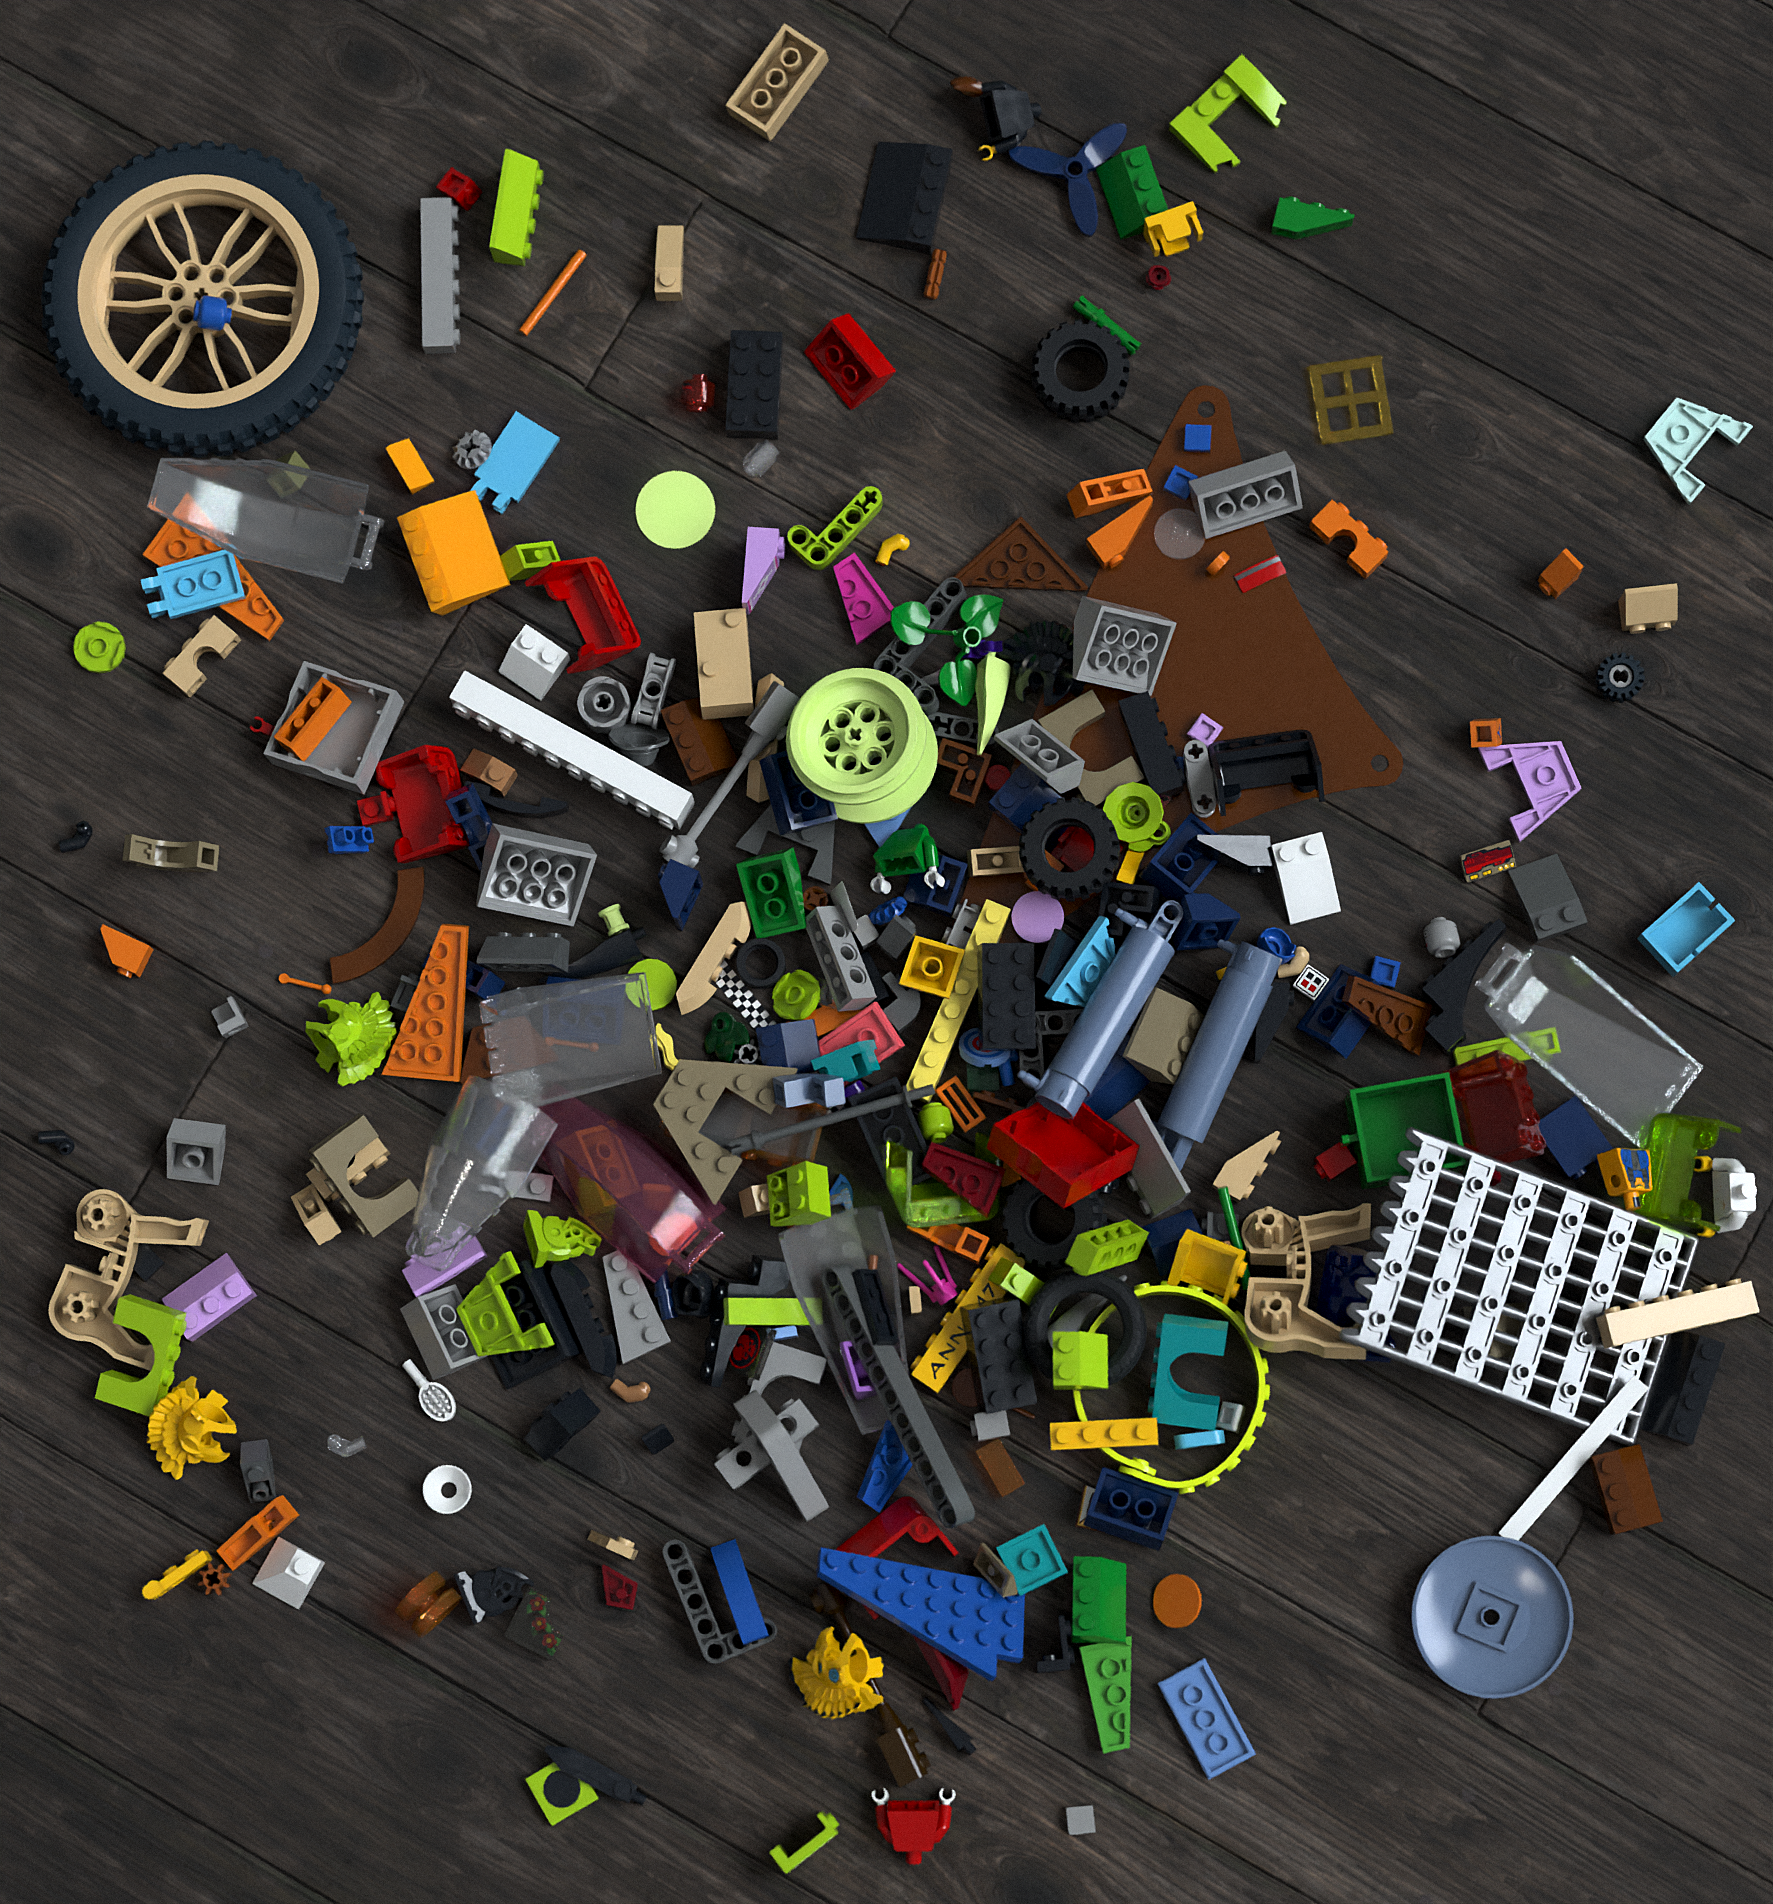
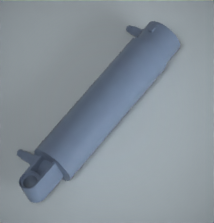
(1107, 1013)
(1217, 1048)

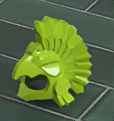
(354, 1038)

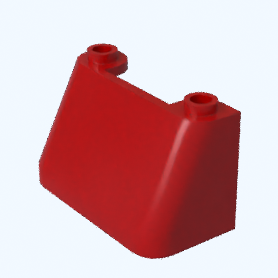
(419, 788)

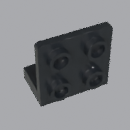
(1051, 1663)

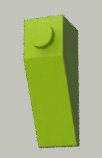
(1016, 1281)

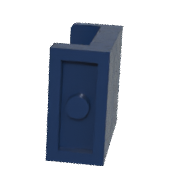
(1573, 1138)

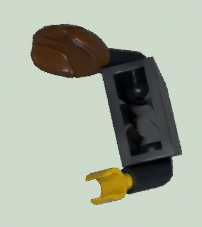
(1004, 109)

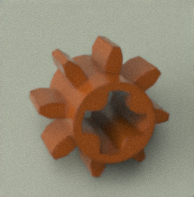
(208, 1582)

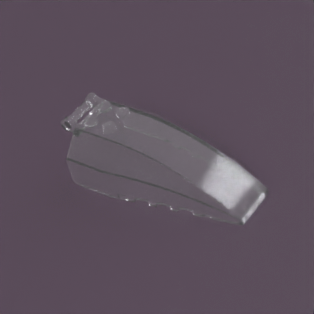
(855, 1238)

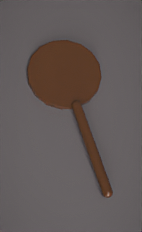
(964, 1392)

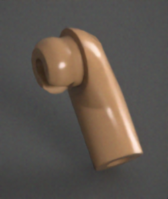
(632, 1393)

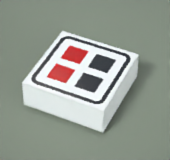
(1310, 982)

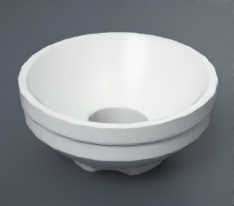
(433, 1486)

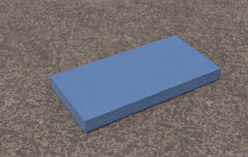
(1206, 1718)

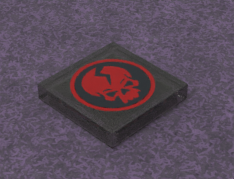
(751, 1351)

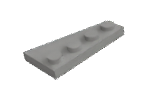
(634, 1313)

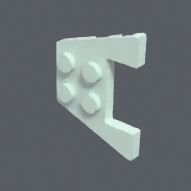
(1682, 434)

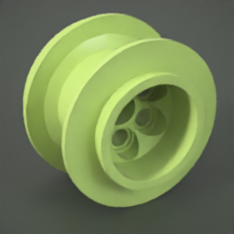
(865, 706)

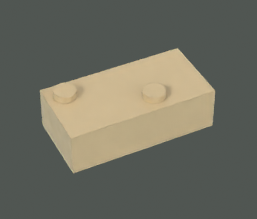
(777, 82)
(724, 663)

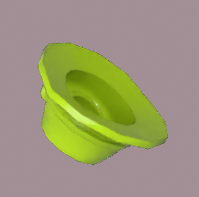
(1122, 809)

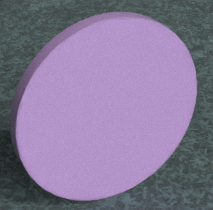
(1037, 917)

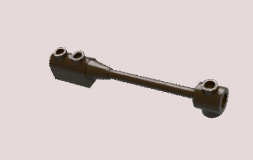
(898, 1741)

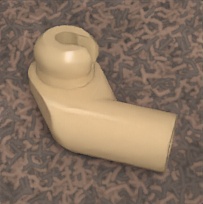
(1296, 964)

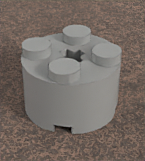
(616, 697)

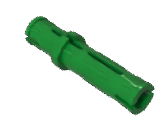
(1092, 313)

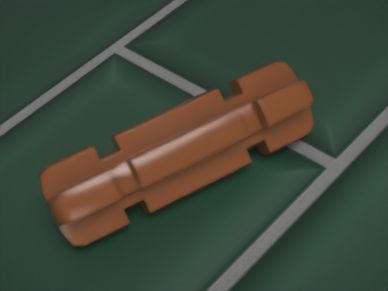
(935, 274)

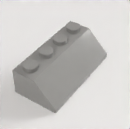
(1245, 494)

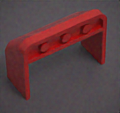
(595, 607)
(900, 1517)

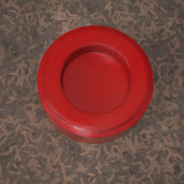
(996, 777)

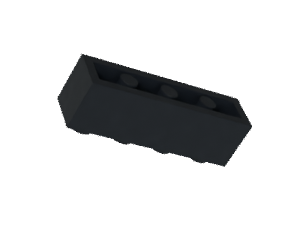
(1150, 744)

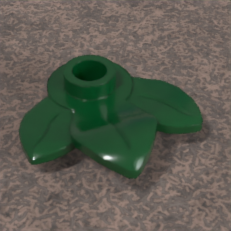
(724, 1040)

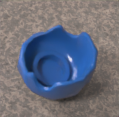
(1277, 943)

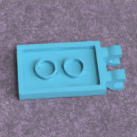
(514, 461)
(195, 585)

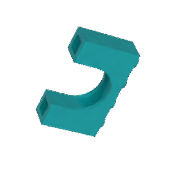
(1181, 1336)

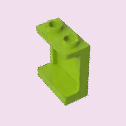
(788, 1863)

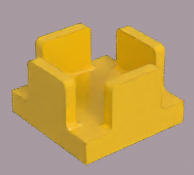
(1172, 229)

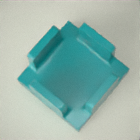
(850, 1061)
(1032, 1559)

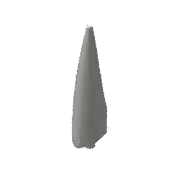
(1080, 1315)

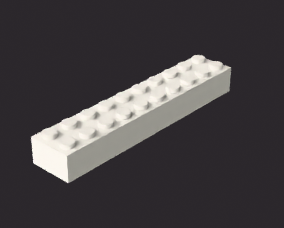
(571, 750)

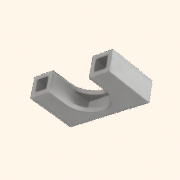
(784, 1362)

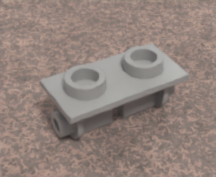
(965, 917)

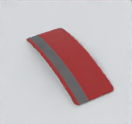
(1260, 573)

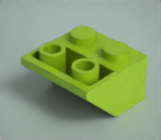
(799, 1195)

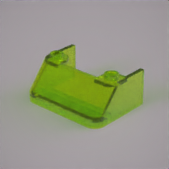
(1672, 1148)
(932, 1203)

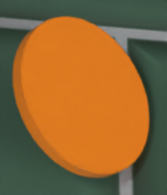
(1177, 1601)

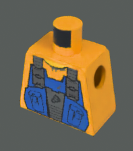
(1626, 1174)

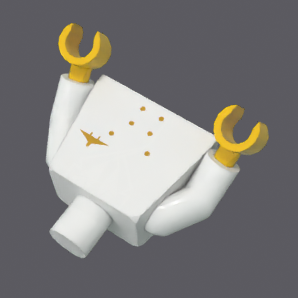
(1732, 1193)

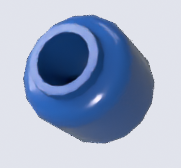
(211, 313)

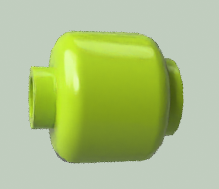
(935, 1122)

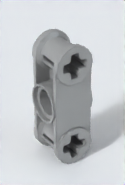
(657, 674)
(1199, 778)

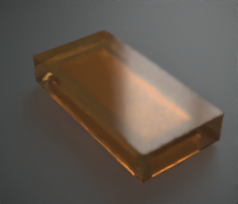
(1000, 1467)

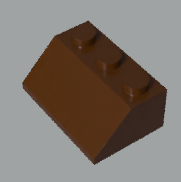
(699, 742)
(1625, 1489)

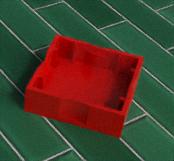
(1061, 1154)

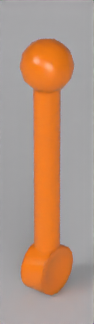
(284, 979)

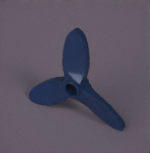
(1091, 156)

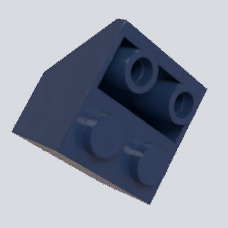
(939, 899)

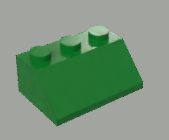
(1131, 190)
(1098, 1601)

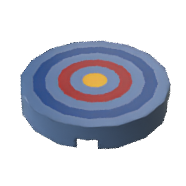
(970, 1051)

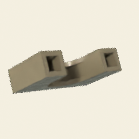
(1065, 724)
(333, 1157)

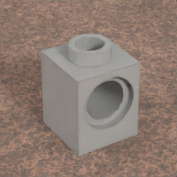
(990, 1426)

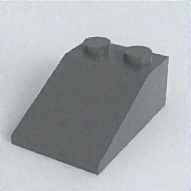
(1547, 898)

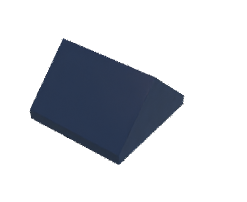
(1165, 1238)

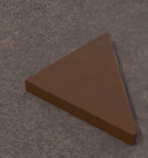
(1020, 561)

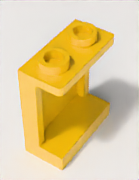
(1208, 1265)

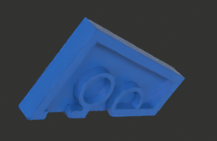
(885, 1469)

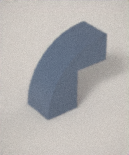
(808, 1088)

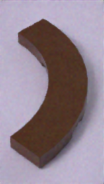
(391, 935)

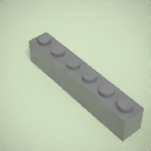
(438, 275)

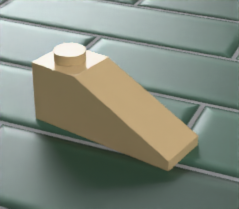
(669, 263)

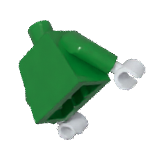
(907, 853)

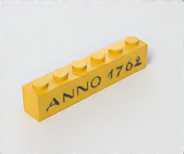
(950, 1344)

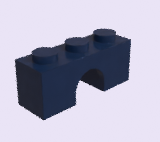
(470, 812)

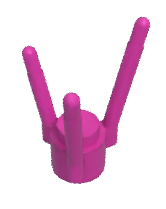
(942, 1290)

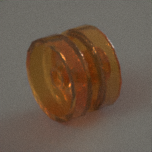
(426, 1602)

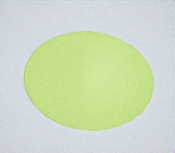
(675, 509)

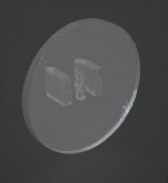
(1179, 534)

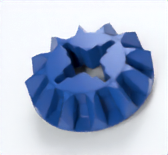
(887, 910)

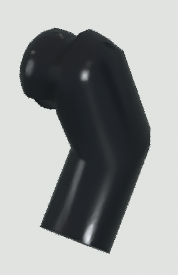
(59, 1139)

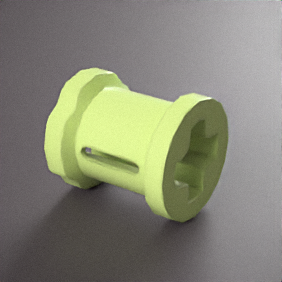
(614, 920)

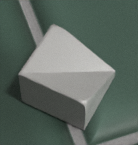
(866, 932)

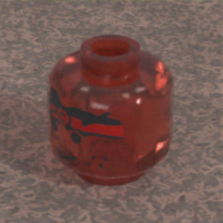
(698, 393)

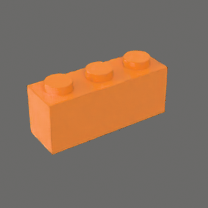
(312, 719)

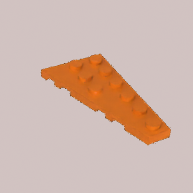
(178, 544)
(434, 1022)

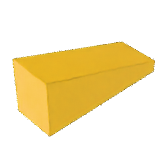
(1130, 867)

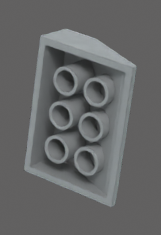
(1119, 645)
(534, 874)
(1154, 1170)

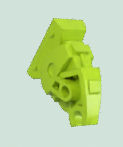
(557, 1238)

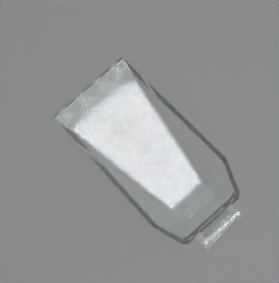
(1606, 1046)

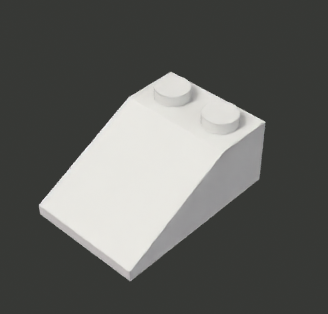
(1305, 878)

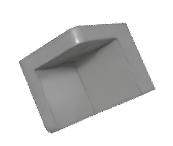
(229, 1018)

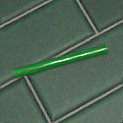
(1232, 1228)

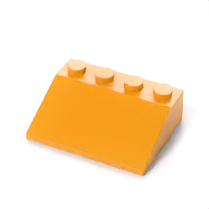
(453, 552)

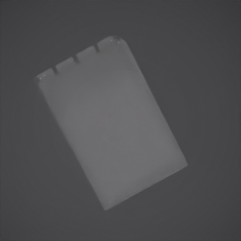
(571, 1037)

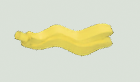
(665, 1044)

